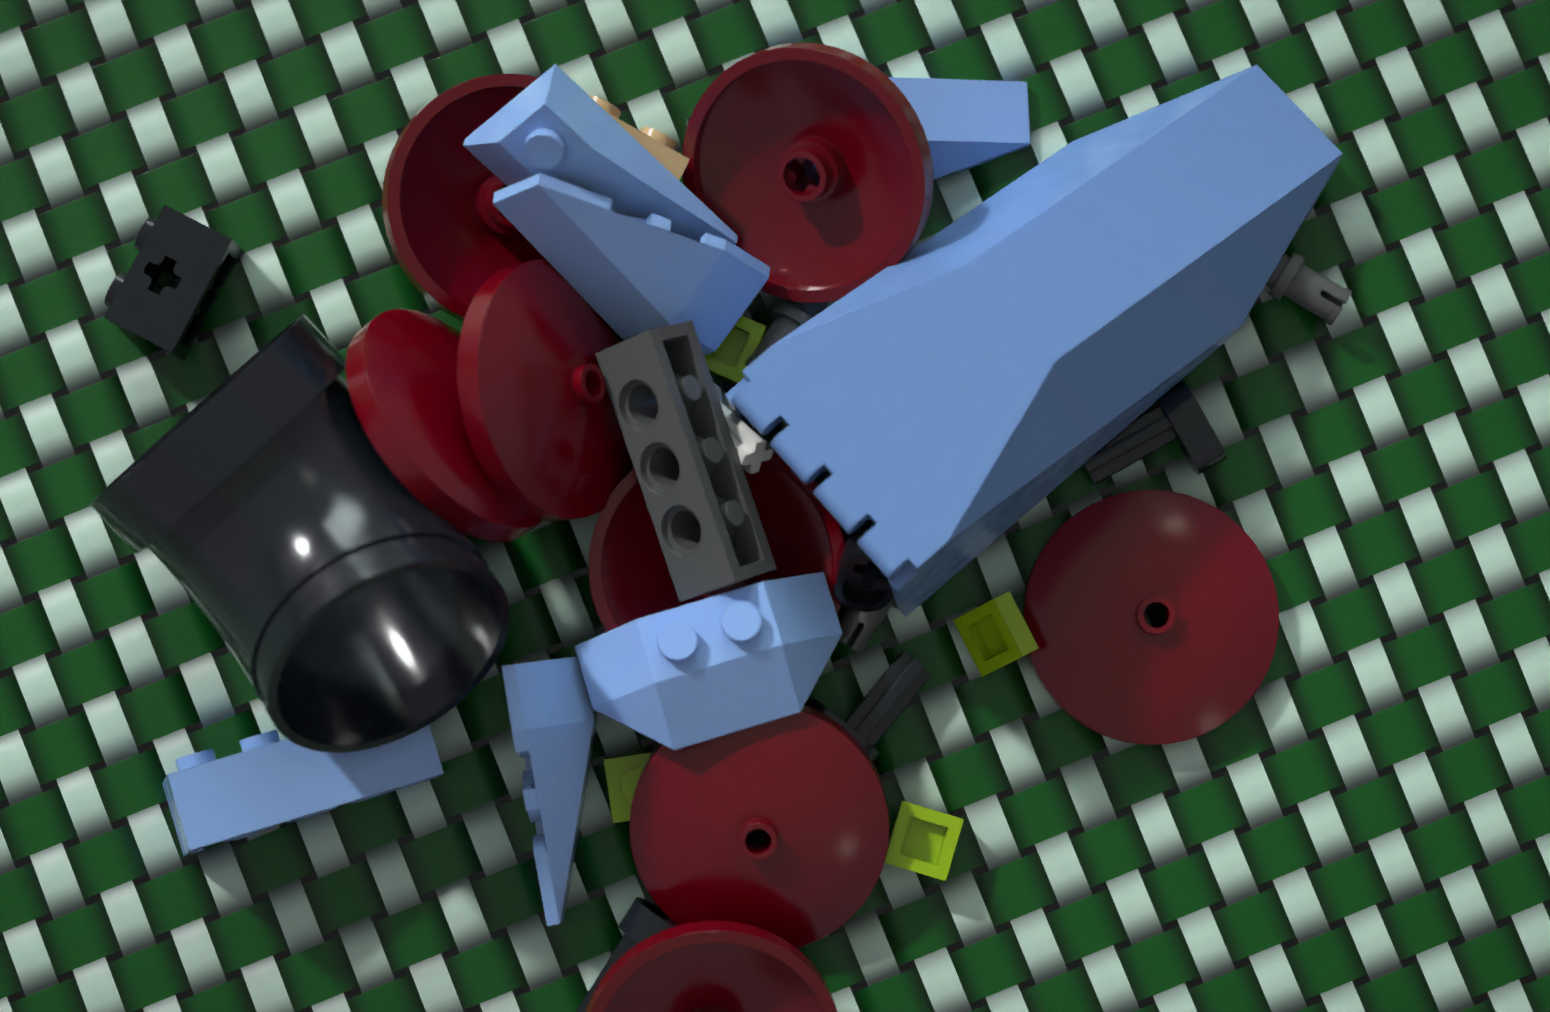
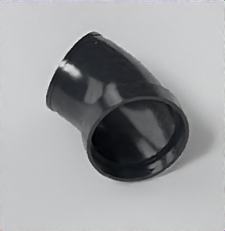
(312, 555)

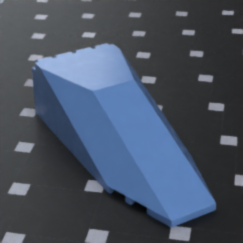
(1037, 325)

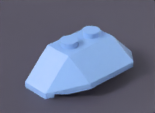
(715, 661)

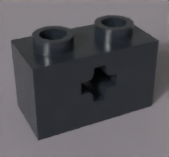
(170, 315)

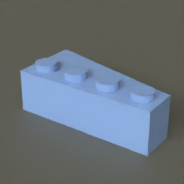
(285, 783)

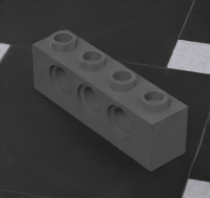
(685, 460)

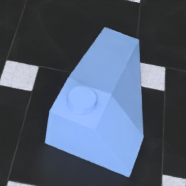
(968, 119)
(570, 137)
(634, 266)
(556, 735)

